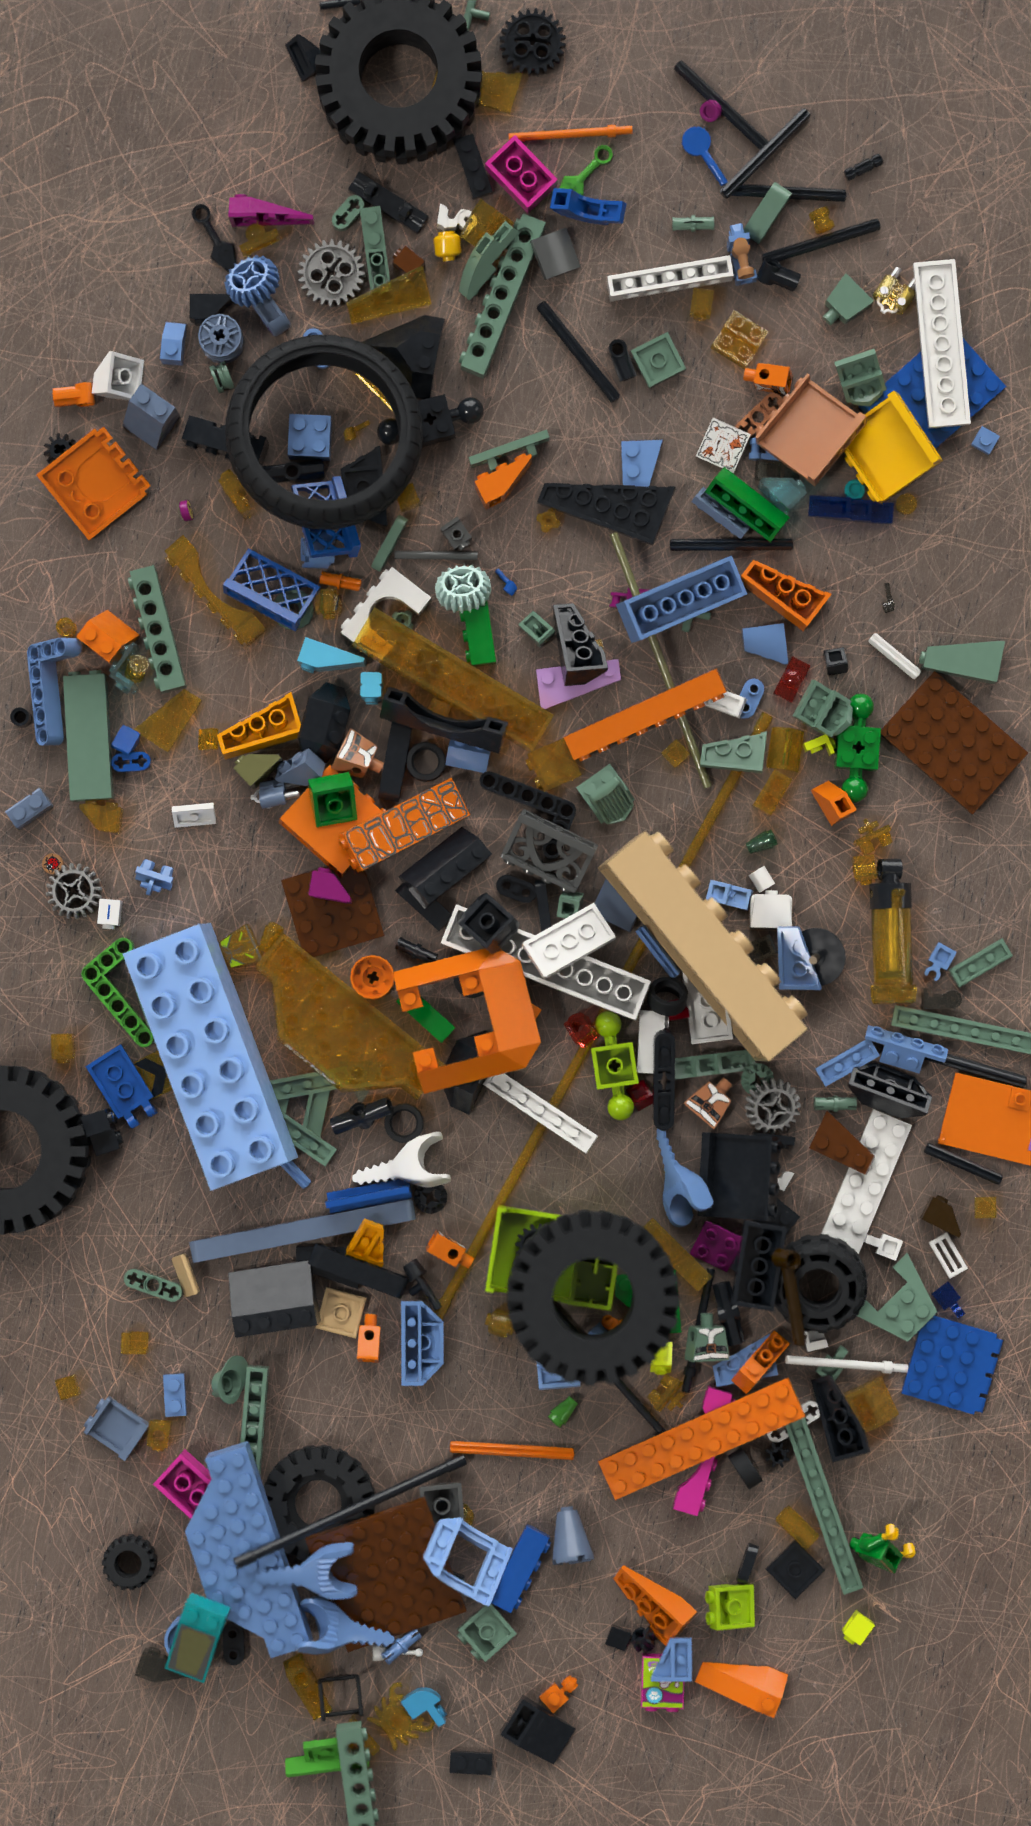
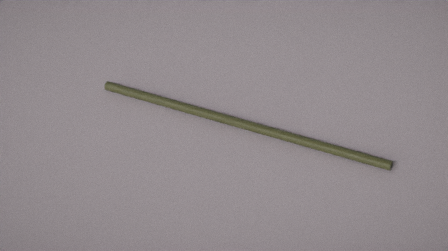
(661, 661)

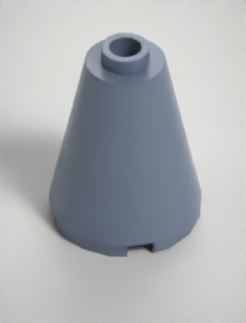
(570, 1539)

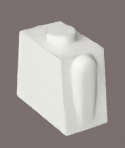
(770, 910)

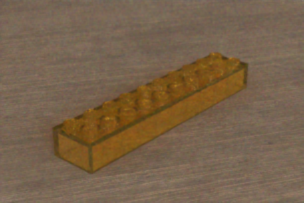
(451, 678)

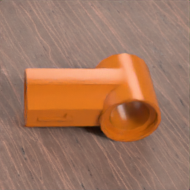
(77, 395)

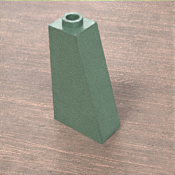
(970, 660)

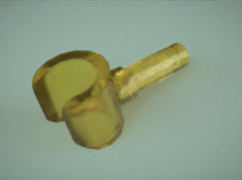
(349, 432)

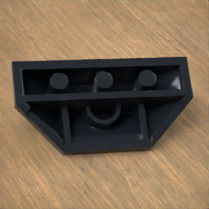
(324, 721)
(889, 1091)
(465, 1095)

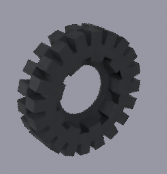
(307, 1466)

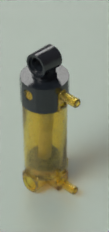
(891, 936)

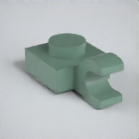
(833, 1371)

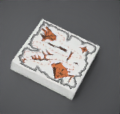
(723, 445)

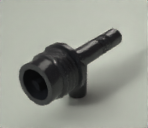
(415, 1271)

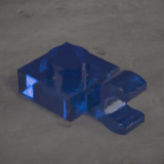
(947, 1298)

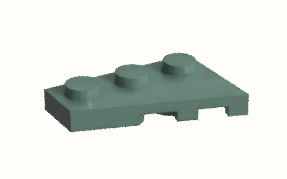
(737, 754)

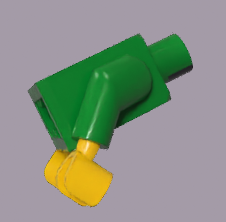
(880, 1551)

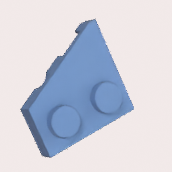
(675, 1661)

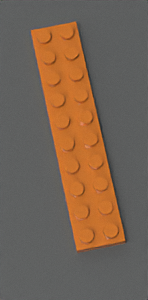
(701, 1438)

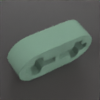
(344, 209)

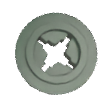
(748, 1075)

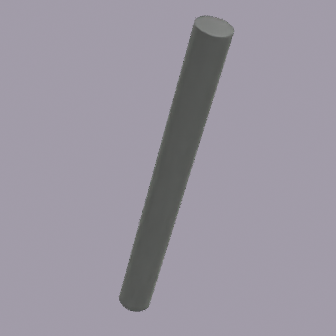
(436, 555)

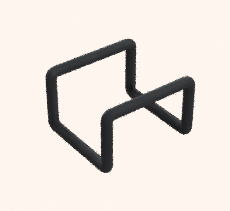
(321, 1698)

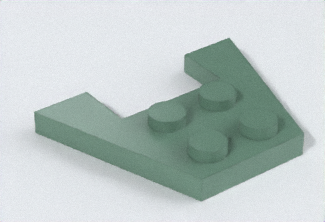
(907, 1310)

